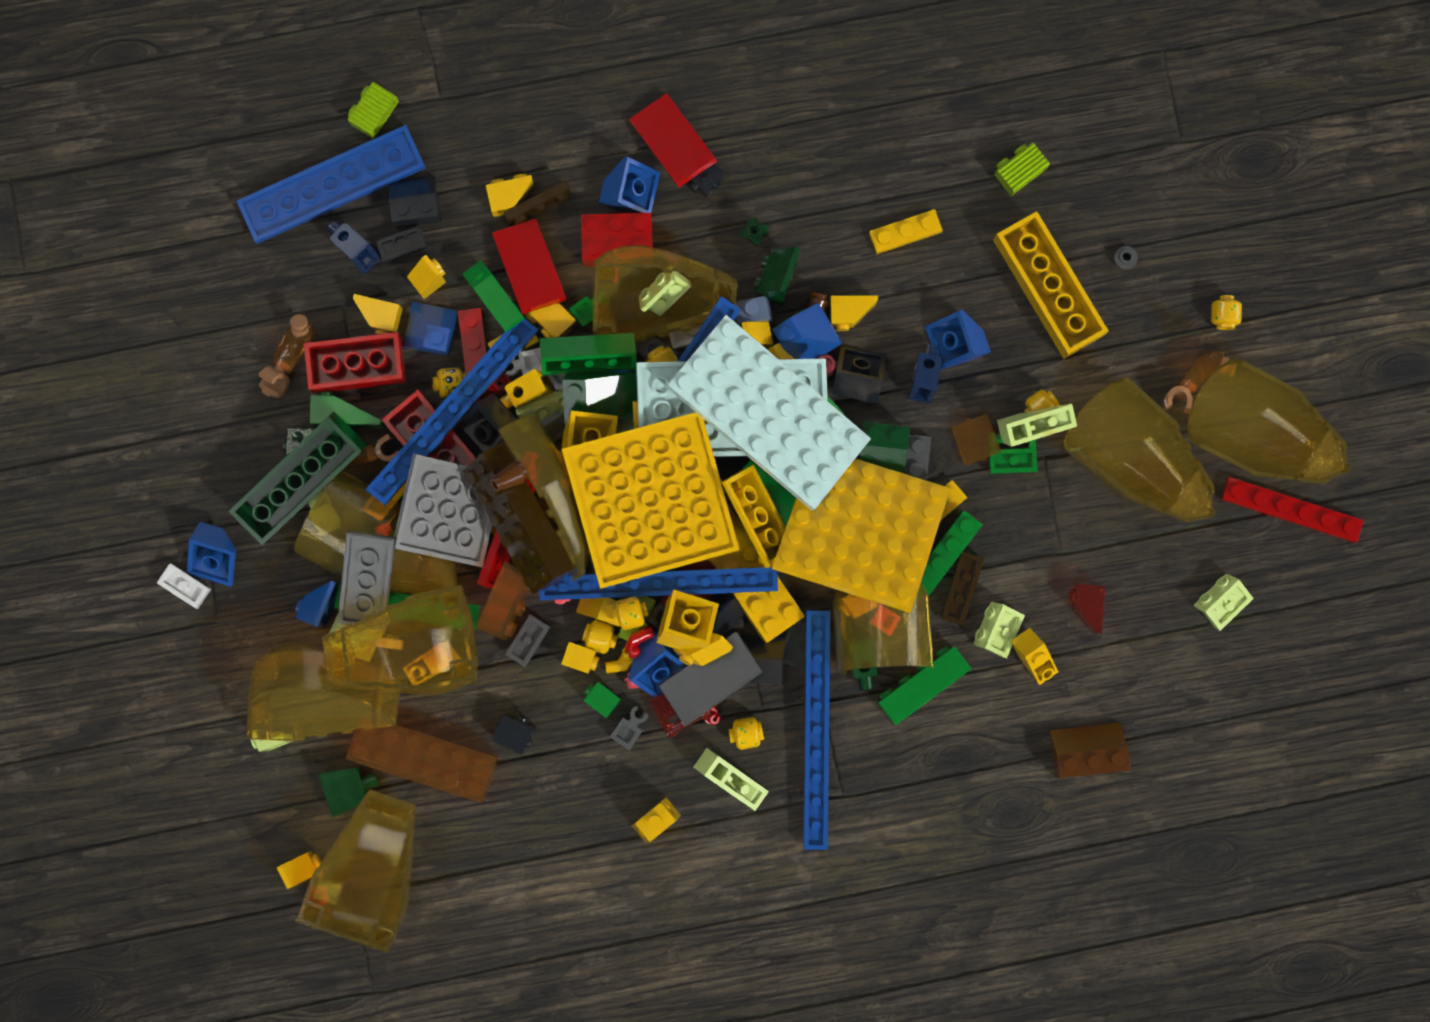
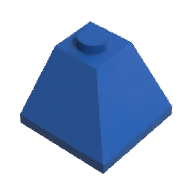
(630, 187)
(430, 328)
(807, 334)
(957, 339)
(211, 554)
(318, 605)
(654, 666)

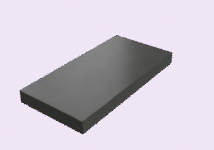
(365, 575)
(703, 687)

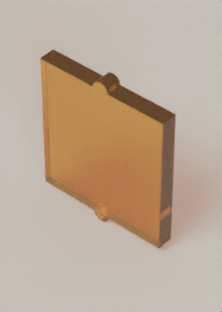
(976, 439)

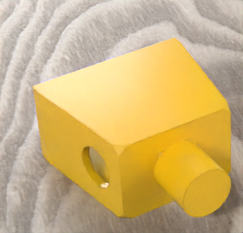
(533, 386)
(656, 820)

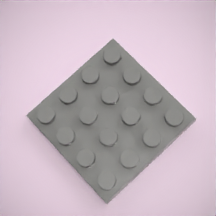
(442, 514)

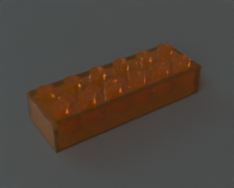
(425, 760)

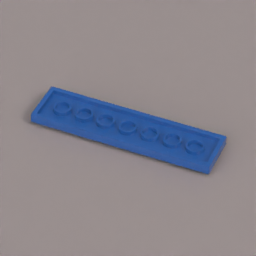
(330, 184)

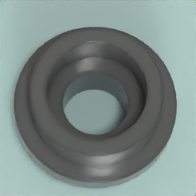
(1120, 262)

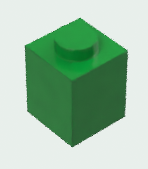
(601, 699)

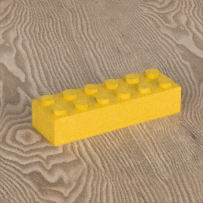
(1050, 285)

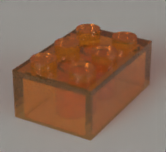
(504, 603)

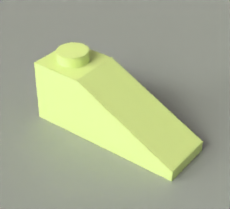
(1036, 424)
(730, 779)

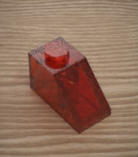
(1088, 605)

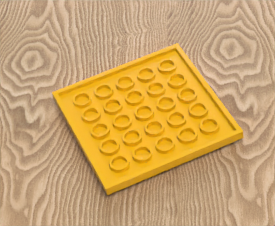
(650, 499)
(866, 535)

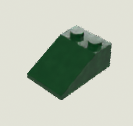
(777, 274)
(600, 393)
(887, 445)

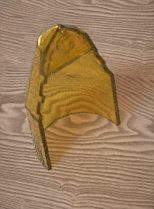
(1265, 426)
(1140, 453)
(552, 485)
(349, 507)
(879, 634)

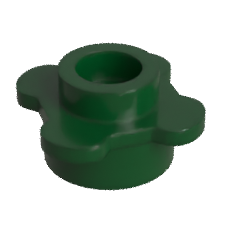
(754, 225)

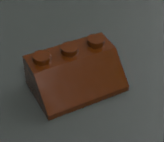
(1089, 750)

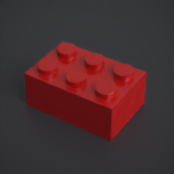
(612, 231)

